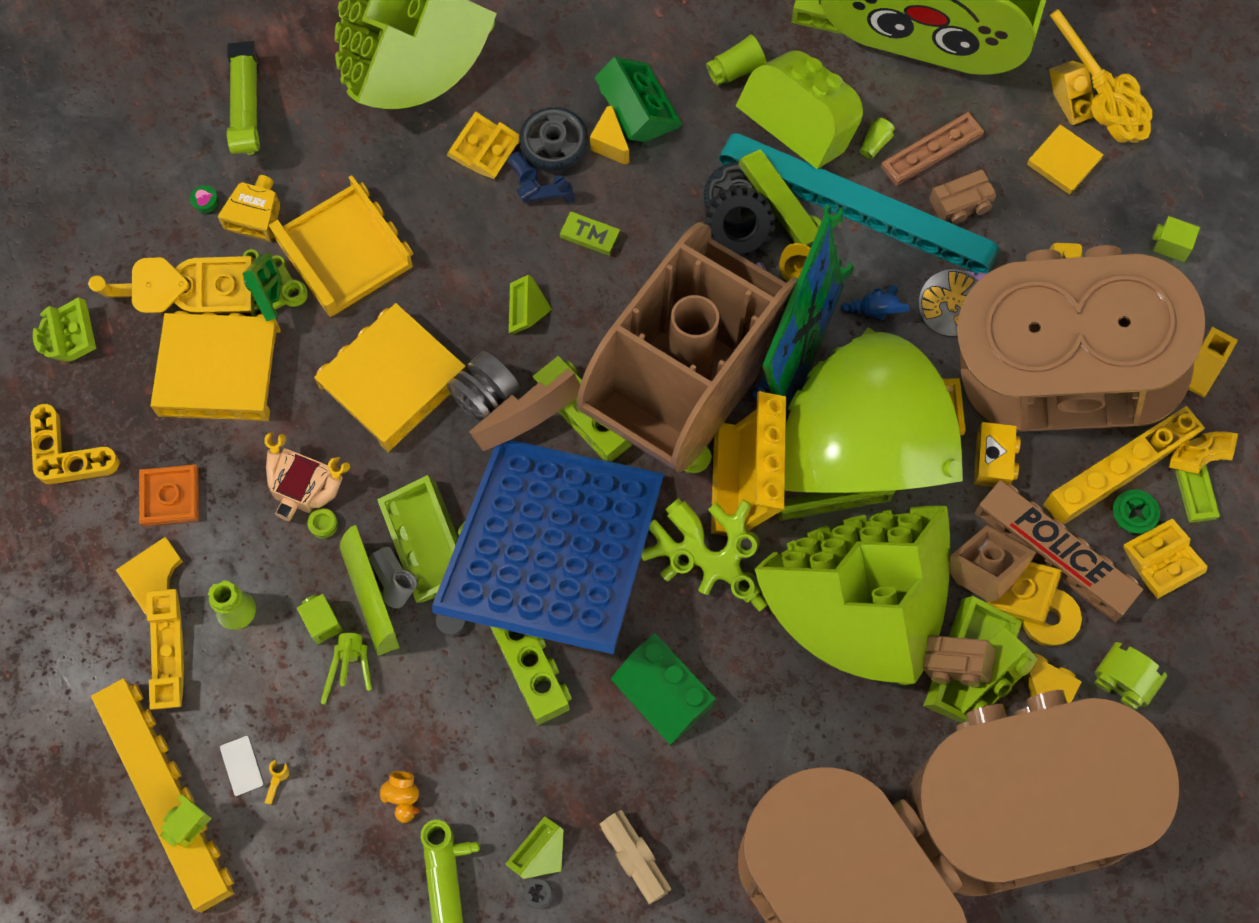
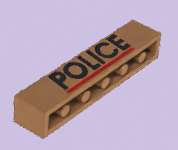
(1080, 567)

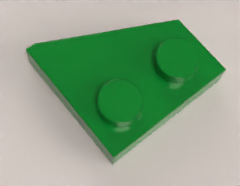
(264, 281)

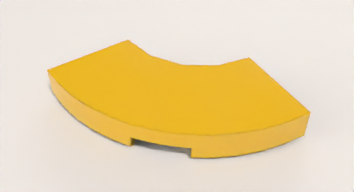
(1202, 450)

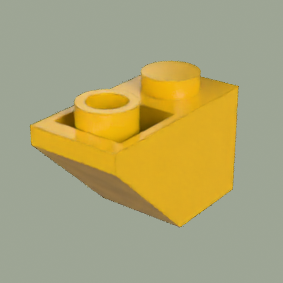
(1073, 90)
(1210, 360)
(1048, 678)

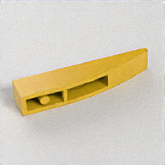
(1122, 466)

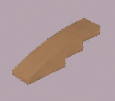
(521, 415)

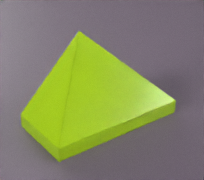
(525, 304)
(539, 852)

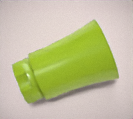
(736, 61)
(231, 605)

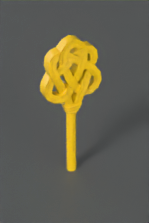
(1118, 98)

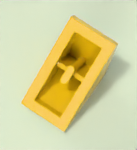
(608, 138)

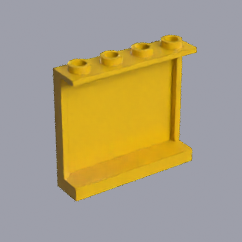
(344, 248)
(214, 366)
(390, 376)
(751, 463)

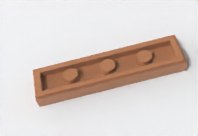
(932, 149)

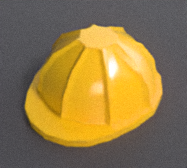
(793, 260)

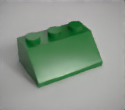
(637, 99)
(663, 689)

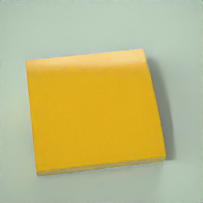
(484, 146)
(1165, 558)

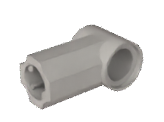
(397, 582)

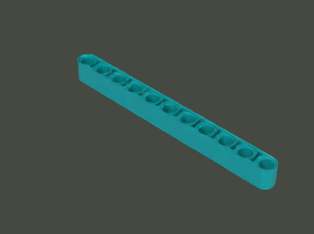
(872, 208)

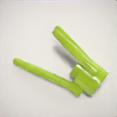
(347, 650)

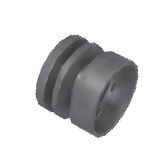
(488, 384)

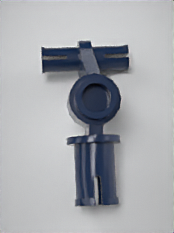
(530, 189)

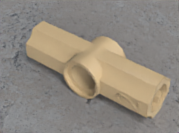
(635, 857)

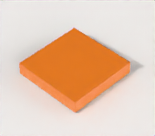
(168, 495)

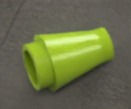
(878, 135)

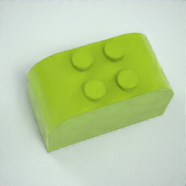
(803, 106)

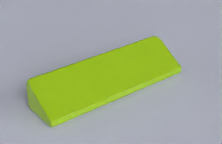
(779, 196)
(830, 502)

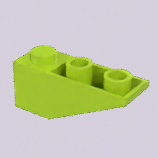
(1010, 664)

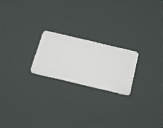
(241, 765)

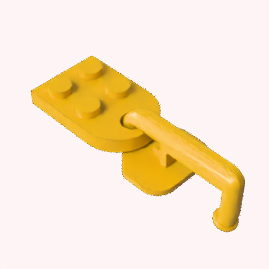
(214, 287)

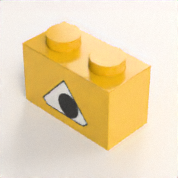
(996, 454)

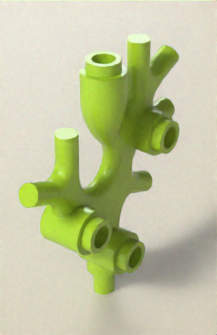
(715, 565)

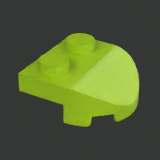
(65, 332)

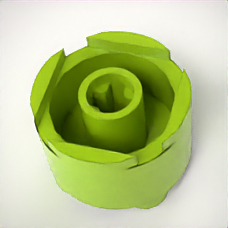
(1130, 676)

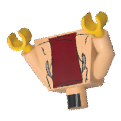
(300, 480)

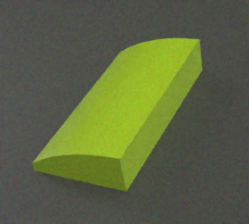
(420, 533)
(367, 592)
(973, 621)

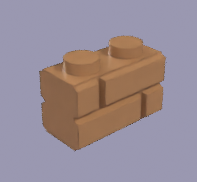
(963, 197)
(959, 660)

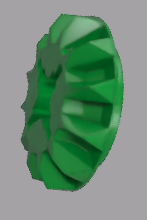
(1136, 498)

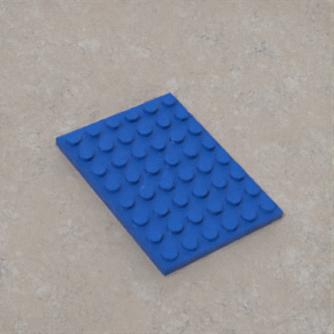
(551, 546)

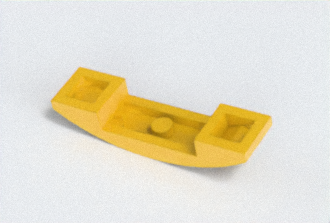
(166, 649)

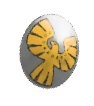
(942, 299)

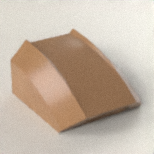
(989, 563)

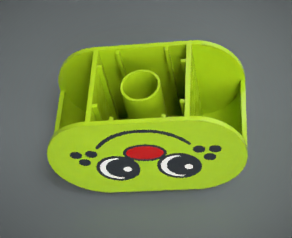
(954, 34)

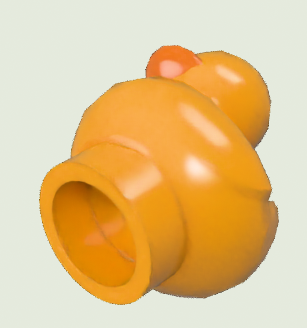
(402, 792)

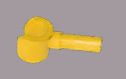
(275, 781)

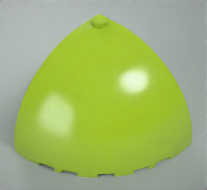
(407, 49)
(872, 422)
(865, 591)

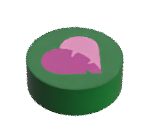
(204, 199)

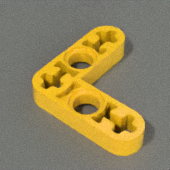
(54, 455)

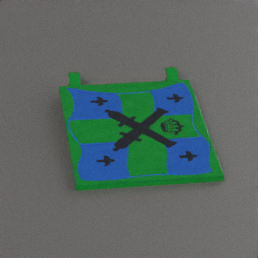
(807, 313)

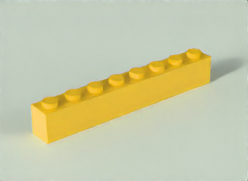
(159, 791)

